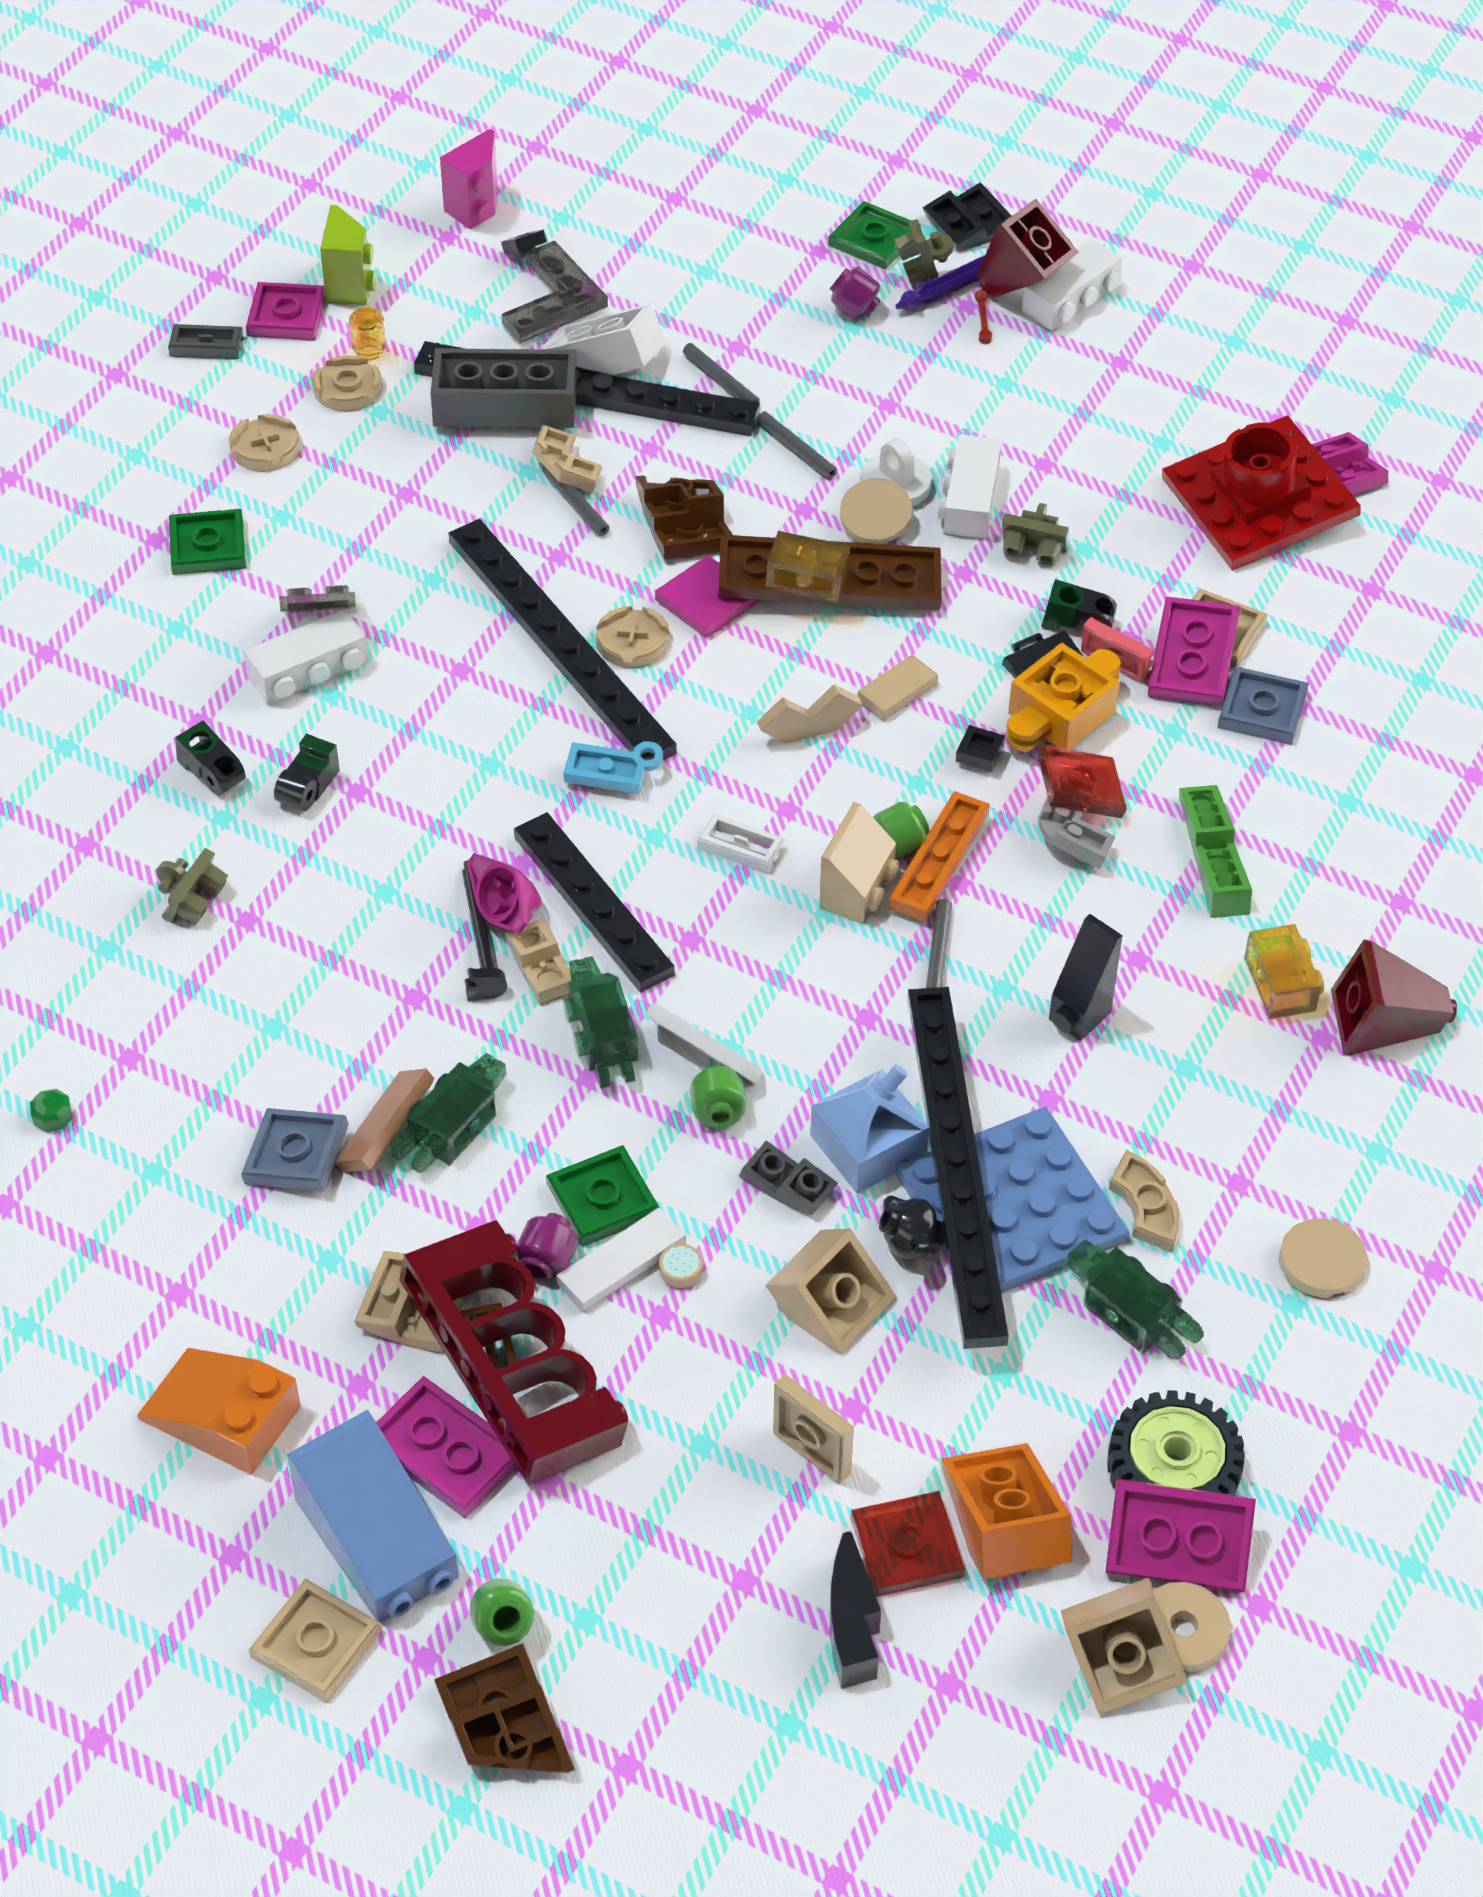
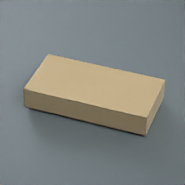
(897, 687)

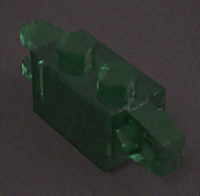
(601, 1020)
(451, 1113)
(1132, 1300)

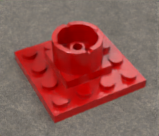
(1260, 491)

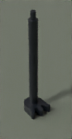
(487, 980)

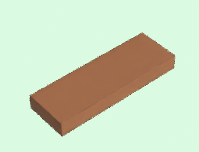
(384, 1120)

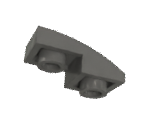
(783, 1179)

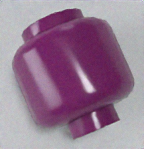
(855, 292)
(547, 1245)

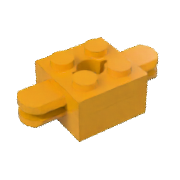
(1062, 698)

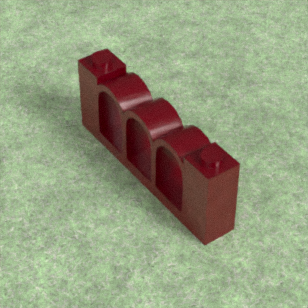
(536, 1444)

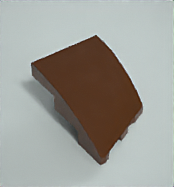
(683, 515)
(503, 1715)

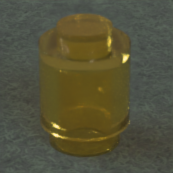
(367, 332)

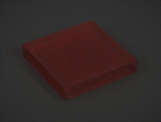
(1081, 781)
(907, 1543)

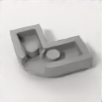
(1074, 836)

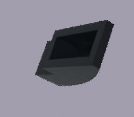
(853, 1617)

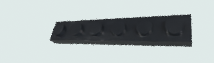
(594, 902)

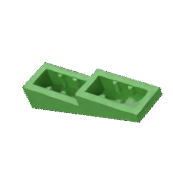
(1215, 853)

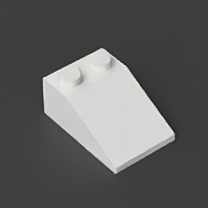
(613, 341)

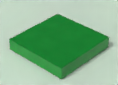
(870, 234)
(207, 541)
(601, 1195)

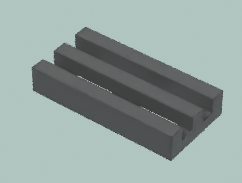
(205, 341)

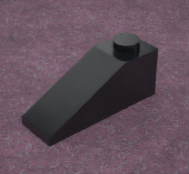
(1087, 980)

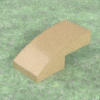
(540, 961)

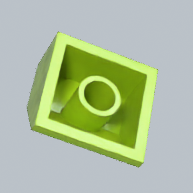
(346, 259)

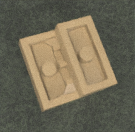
(390, 1311)

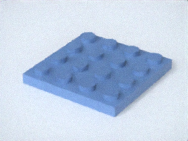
(1035, 1197)

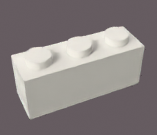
(1073, 286)
(970, 486)
(306, 656)

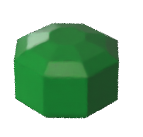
(51, 1110)

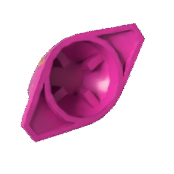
(502, 893)

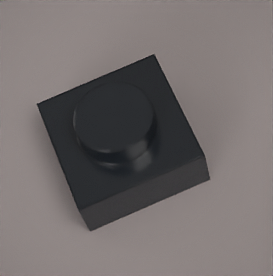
(524, 242)
(980, 748)

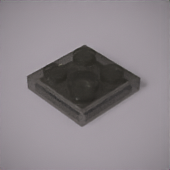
(303, 600)

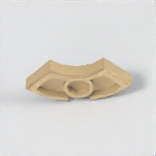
(1150, 1200)

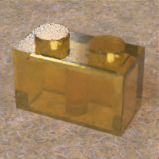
(807, 566)
(1283, 971)

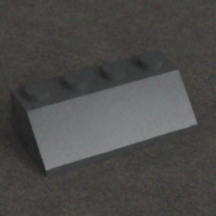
(503, 388)

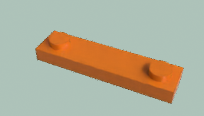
(939, 856)

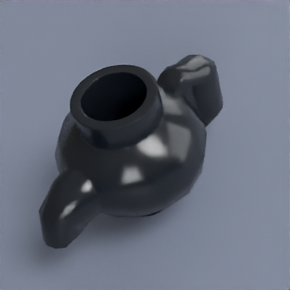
(911, 1227)

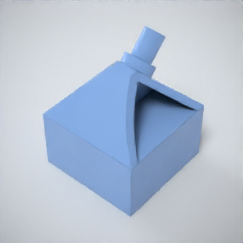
(869, 1128)

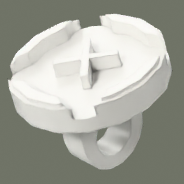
(901, 467)

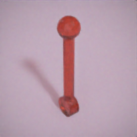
(985, 335)

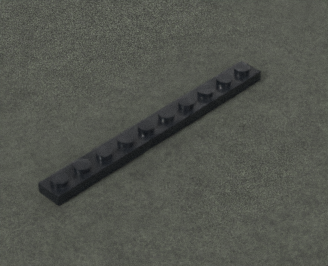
(644, 398)
(559, 639)
(957, 1170)

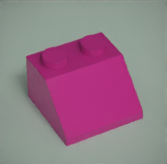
(471, 180)

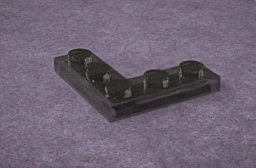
(572, 296)

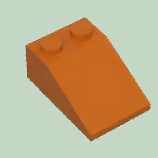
(224, 1406)
(1008, 1511)

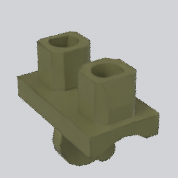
(935, 248)
(1035, 530)
(183, 899)

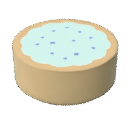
(680, 1266)

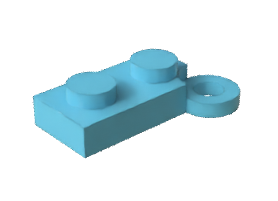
(611, 767)

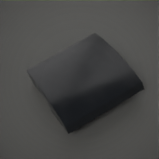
(968, 217)

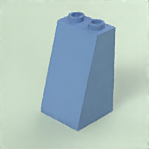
(371, 1517)

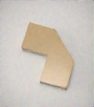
(554, 451)
(793, 722)

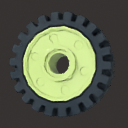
(1178, 1428)

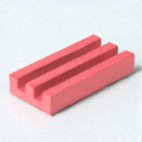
(1132, 654)

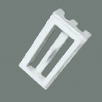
(738, 847)

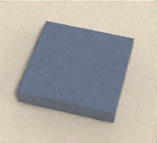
(1263, 705)
(295, 1149)

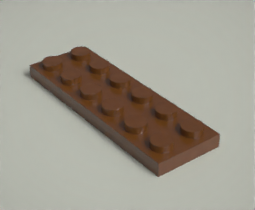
(875, 576)

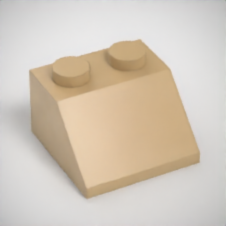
(857, 866)
(832, 1288)
(1123, 1646)

